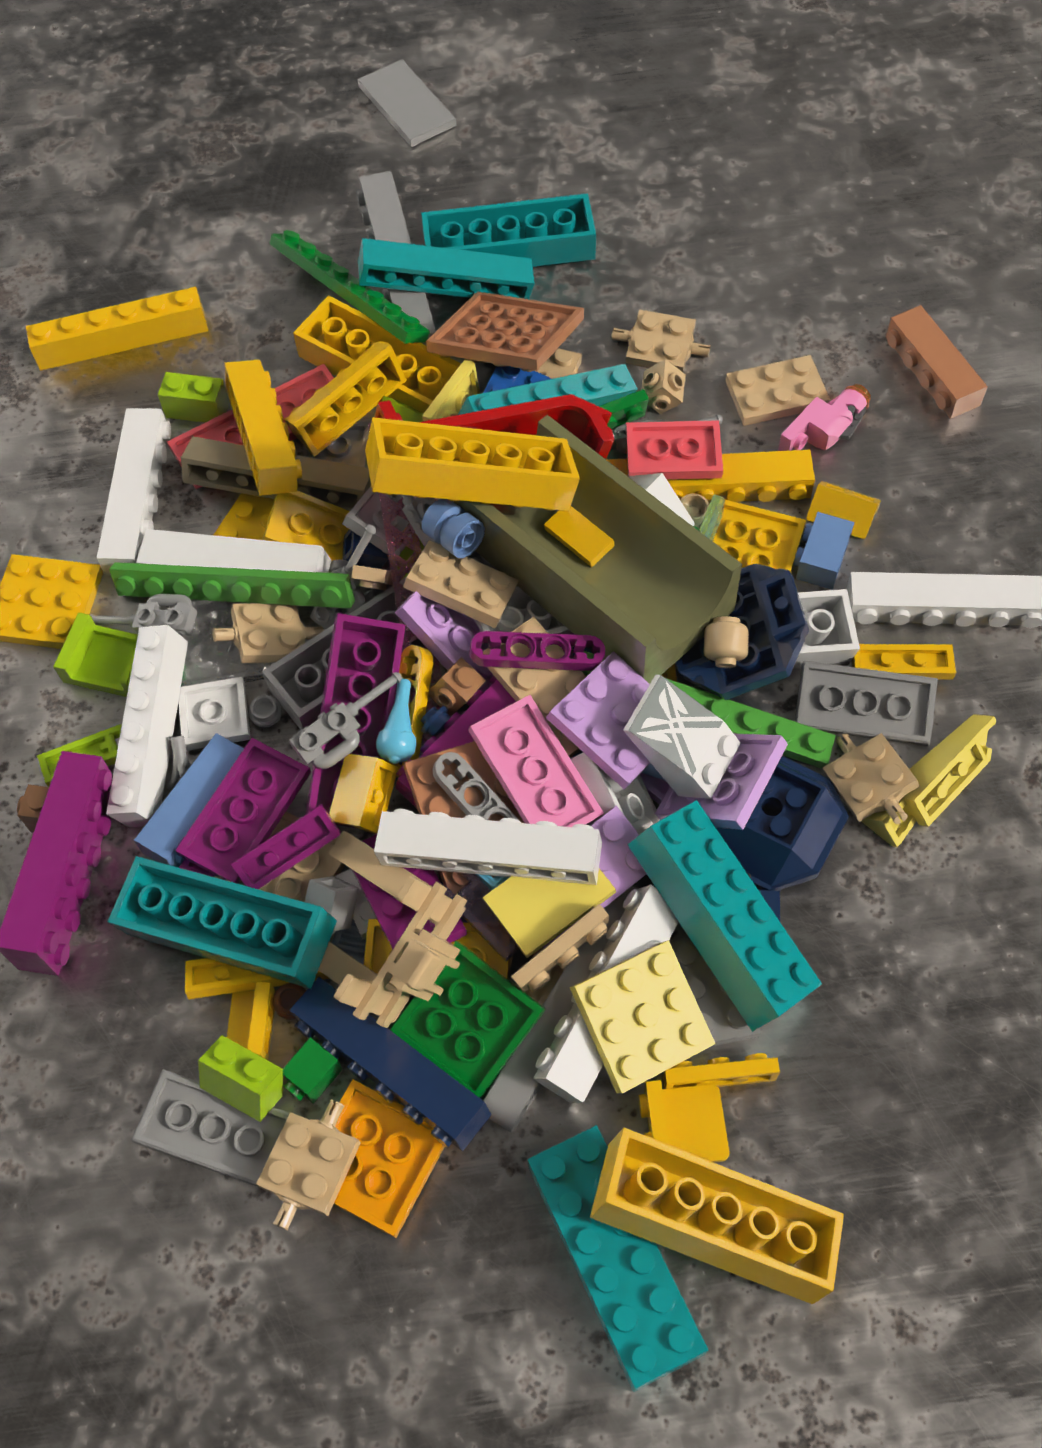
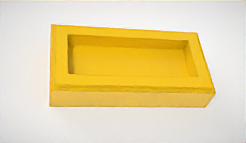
(579, 535)

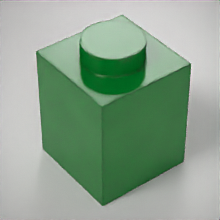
(310, 1071)

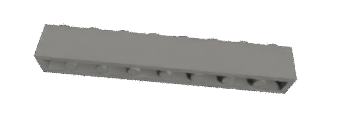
(387, 223)

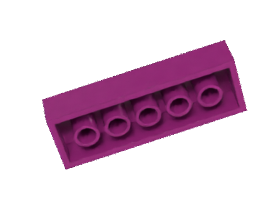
(360, 659)
(58, 866)

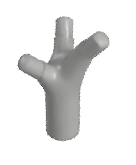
(180, 760)

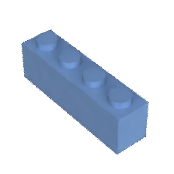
(186, 801)

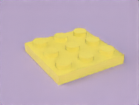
(642, 1016)

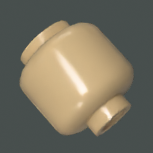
(726, 641)

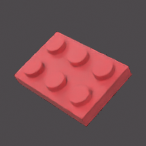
(675, 449)

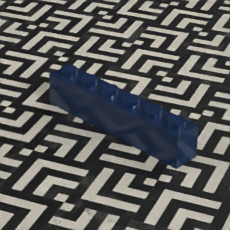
(393, 1065)

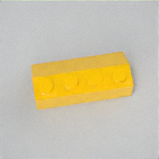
(346, 398)

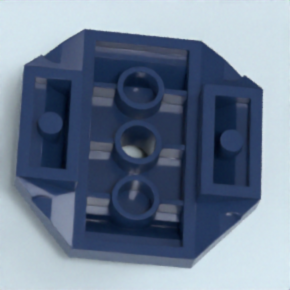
(777, 630)
(798, 840)

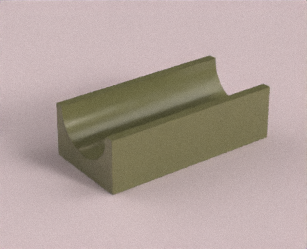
(641, 597)

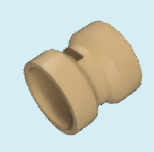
(696, 507)

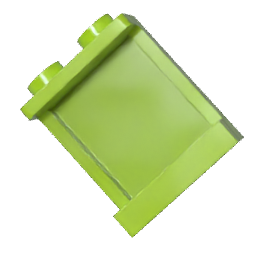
(96, 657)

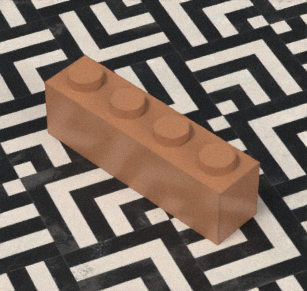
(935, 362)

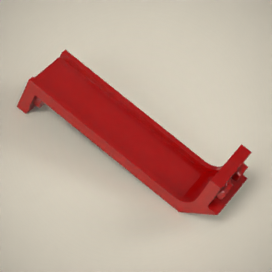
(575, 414)

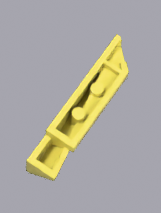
(941, 779)

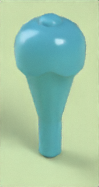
(396, 740)

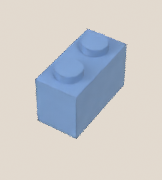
(824, 550)

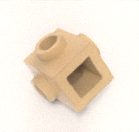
(663, 386)

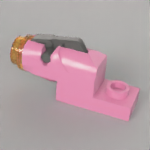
(825, 422)

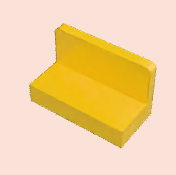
(845, 505)
(363, 792)
(252, 1019)

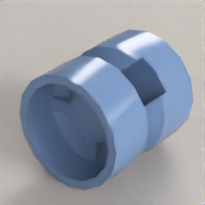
(453, 528)

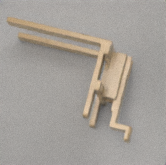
(415, 958)

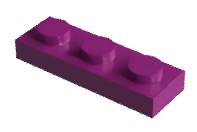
(286, 848)

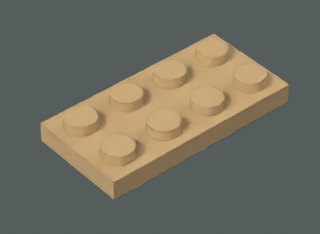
(544, 685)

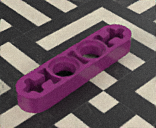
(537, 644)

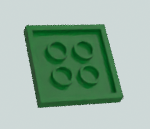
(471, 1024)

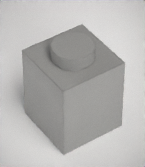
(335, 897)

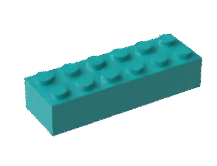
(539, 229)
(724, 915)
(223, 921)
(619, 1270)

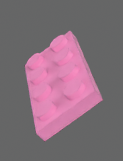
(534, 766)

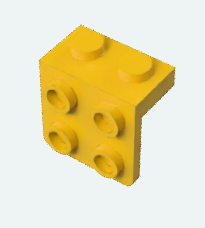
(686, 1119)

